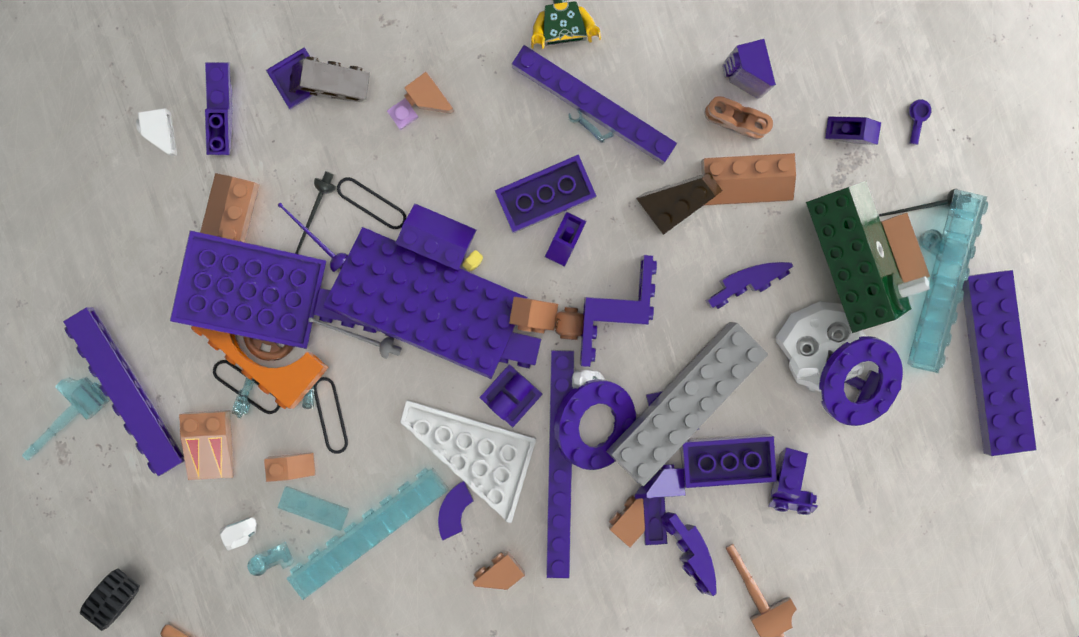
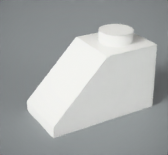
(158, 129)

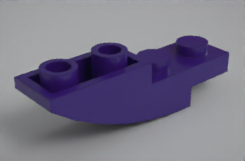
(219, 108)
(757, 277)
(697, 557)

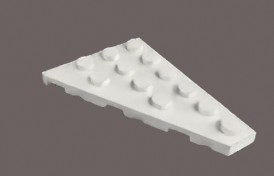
(481, 454)

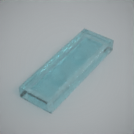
(313, 508)

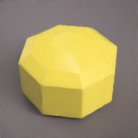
(472, 261)

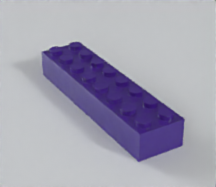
(998, 363)

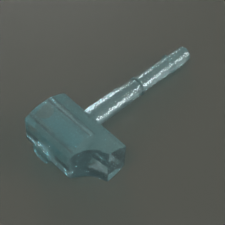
(84, 399)

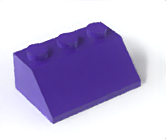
(436, 236)

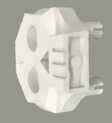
(815, 329)

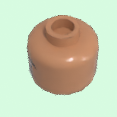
(569, 323)

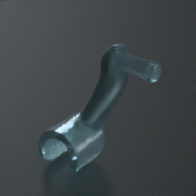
(590, 127)

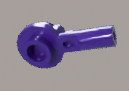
(919, 111)

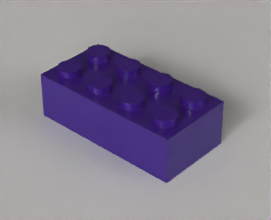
(545, 193)
(729, 461)

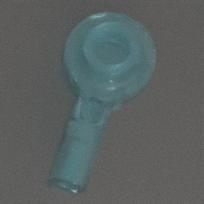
(241, 405)

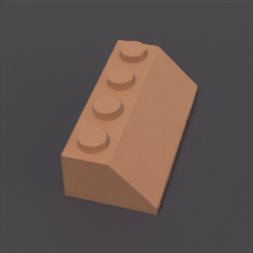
(752, 178)
(229, 207)

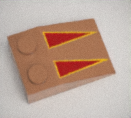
(207, 444)

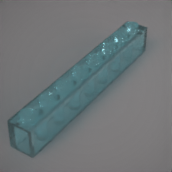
(947, 281)
(368, 533)

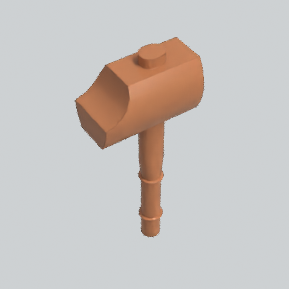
(771, 620)

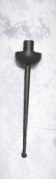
(323, 186)
(933, 204)

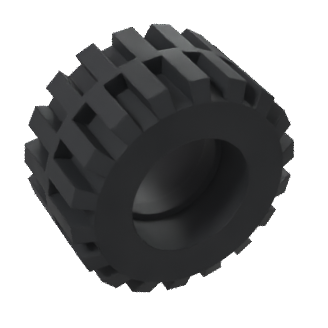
(109, 599)

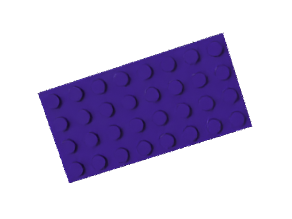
(424, 303)

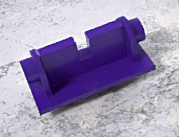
(803, 505)

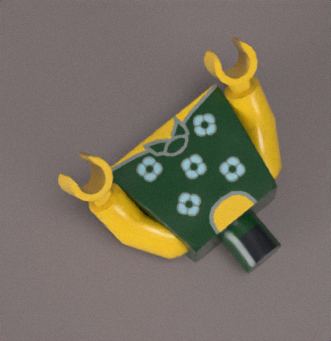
(562, 24)

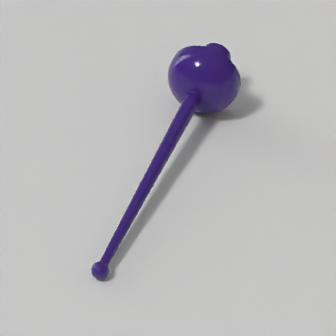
(337, 260)

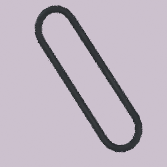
(365, 210)
(236, 391)
(339, 413)

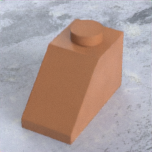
(427, 95)
(289, 466)

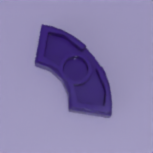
(451, 510)

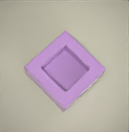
(402, 114)

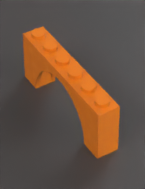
(286, 383)

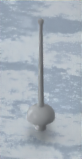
(385, 346)

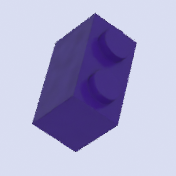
(789, 474)

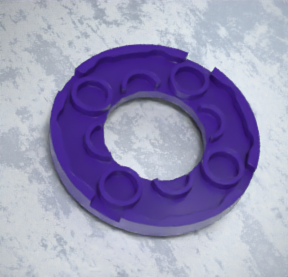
(840, 364)
(571, 412)

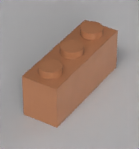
(905, 247)

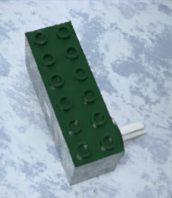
(861, 258)

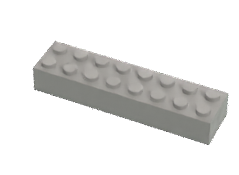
(687, 403)

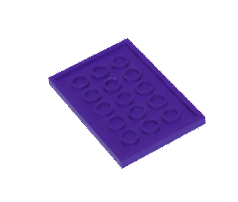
(247, 290)

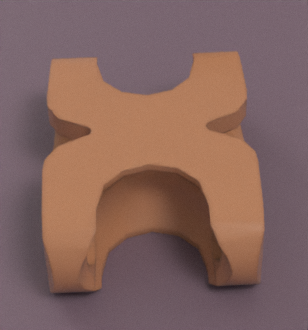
(738, 117)

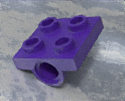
(510, 395)

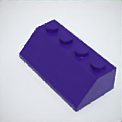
(750, 68)

